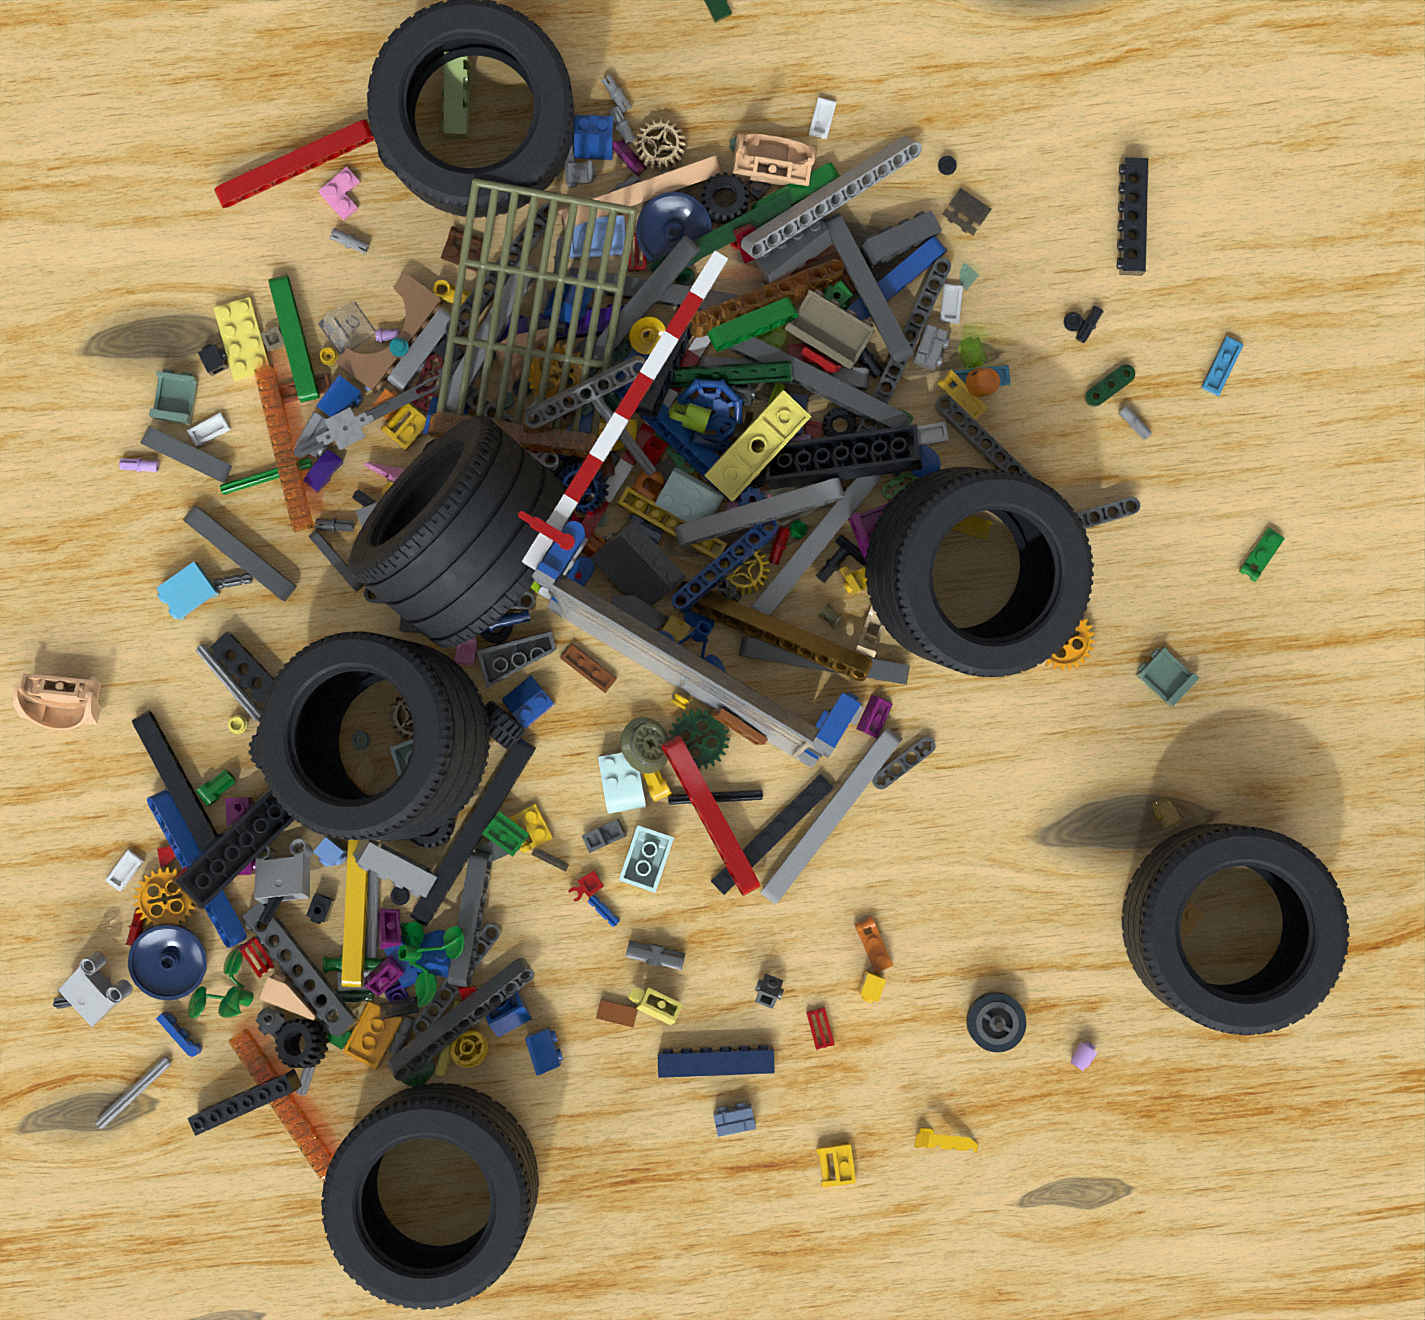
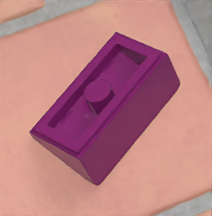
(629, 157)
(874, 716)
(389, 928)
(383, 976)

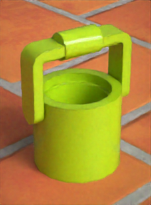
(694, 418)

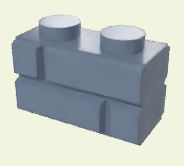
(734, 1119)

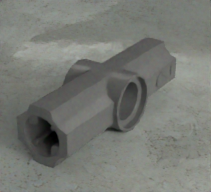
(655, 955)

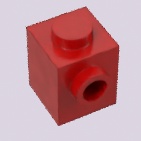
(655, 449)

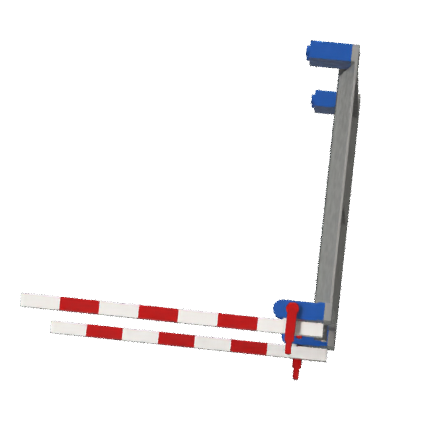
(565, 580)

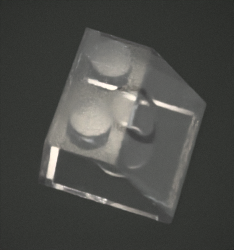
(346, 327)

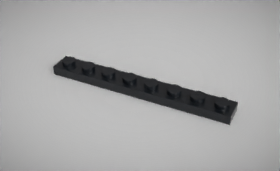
(777, 828)

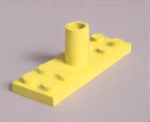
(772, 431)

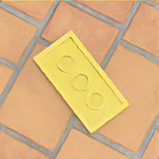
(241, 338)

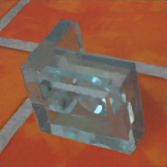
(621, 352)

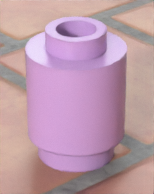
(1083, 1055)

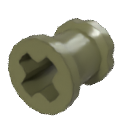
(830, 615)

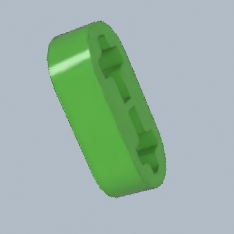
(895, 482)

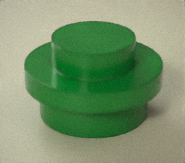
(798, 529)

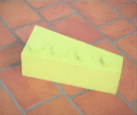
(456, 98)

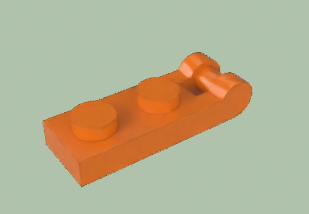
(873, 945)

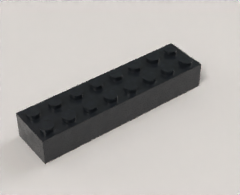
(846, 457)
(233, 849)

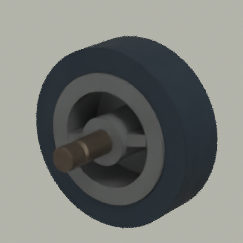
(996, 1022)

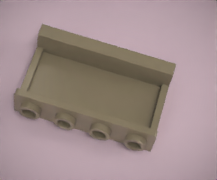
(831, 329)

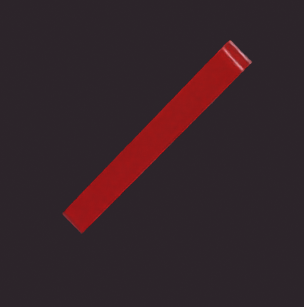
(294, 163)
(711, 815)

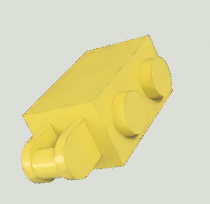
(656, 1004)

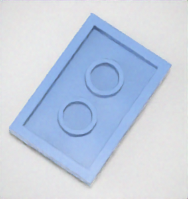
(598, 238)

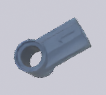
(652, 531)

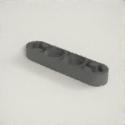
(335, 560)
(901, 760)

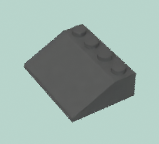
(637, 564)

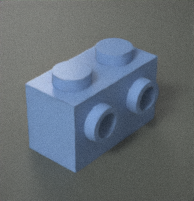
(331, 852)

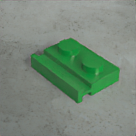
(505, 834)

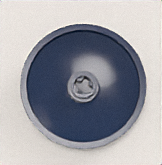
(667, 220)
(167, 961)

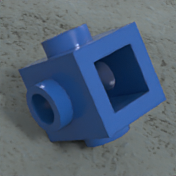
(750, 493)

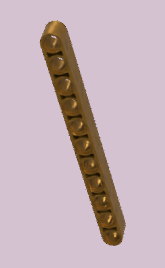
(780, 634)

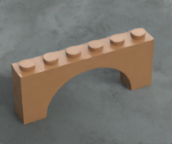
(374, 368)

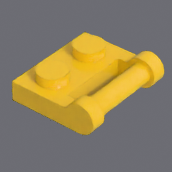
(410, 429)
(535, 826)
(842, 1164)

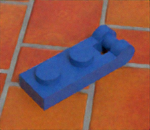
(179, 1034)

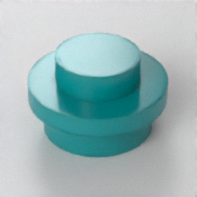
(399, 347)

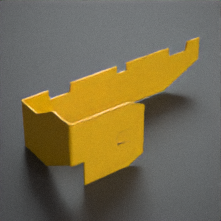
(927, 1139)

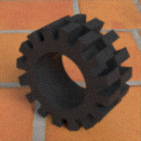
(839, 413)

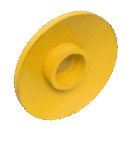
(647, 343)

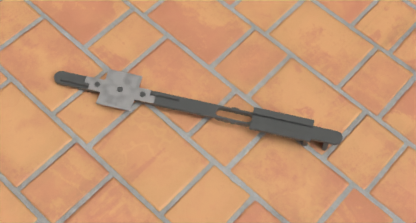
(346, 428)

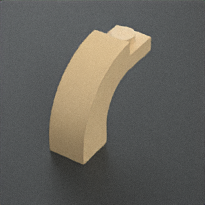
(870, 634)

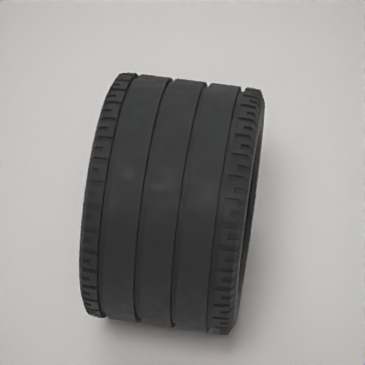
(469, 30)
(449, 532)
(1050, 584)
(304, 723)
(1310, 942)
(380, 1254)

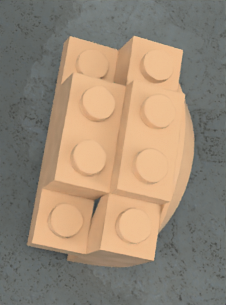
(773, 159)
(60, 701)

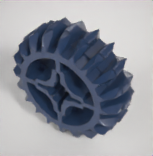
(596, 488)

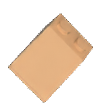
(280, 992)

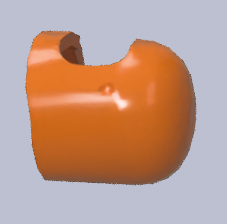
(983, 383)
(649, 485)

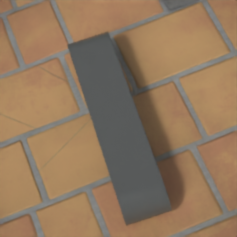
(186, 454)
(1104, 517)

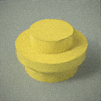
(237, 724)

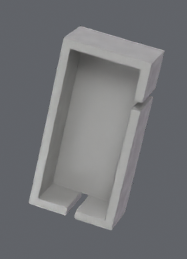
(395, 867)

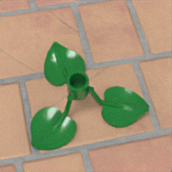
(413, 936)
(235, 995)

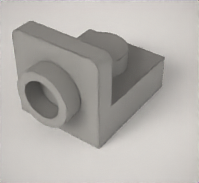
(581, 172)

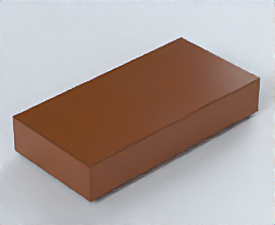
(617, 1013)

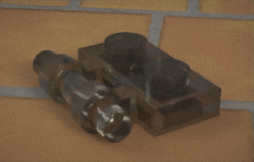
(969, 207)

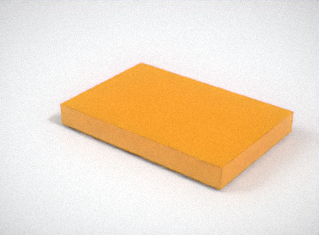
(371, 1036)

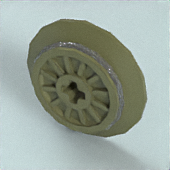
(635, 747)

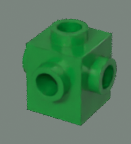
(839, 291)

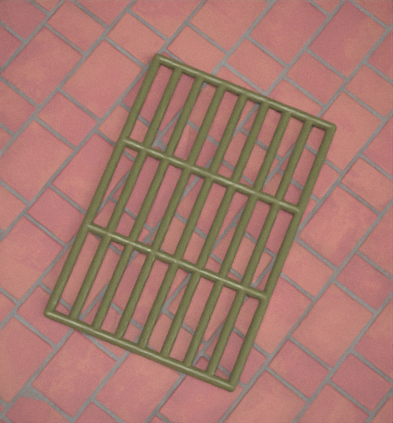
(541, 275)

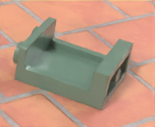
(174, 397)
(1166, 676)

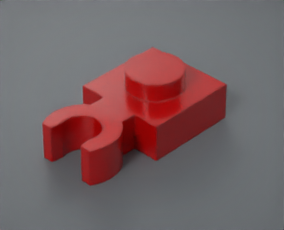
(588, 884)

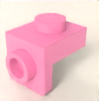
(466, 652)

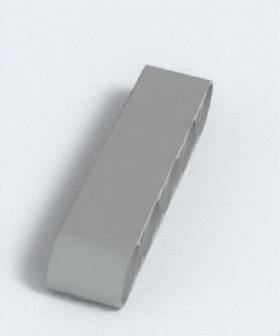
(420, 350)

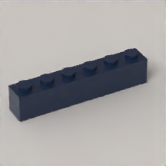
(716, 1062)

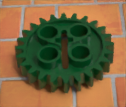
(689, 723)

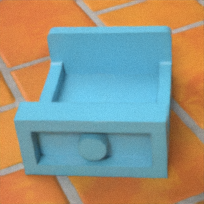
(186, 591)

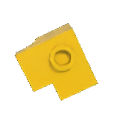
(854, 580)
(677, 628)

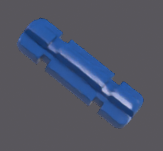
(603, 910)

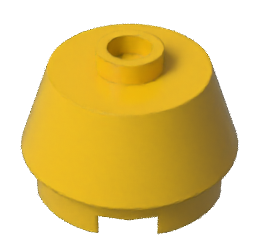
(469, 1049)

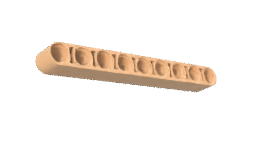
(650, 188)

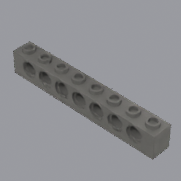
(346, 1018)

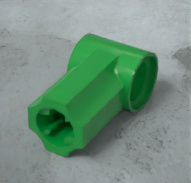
(212, 790)

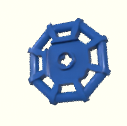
(717, 402)

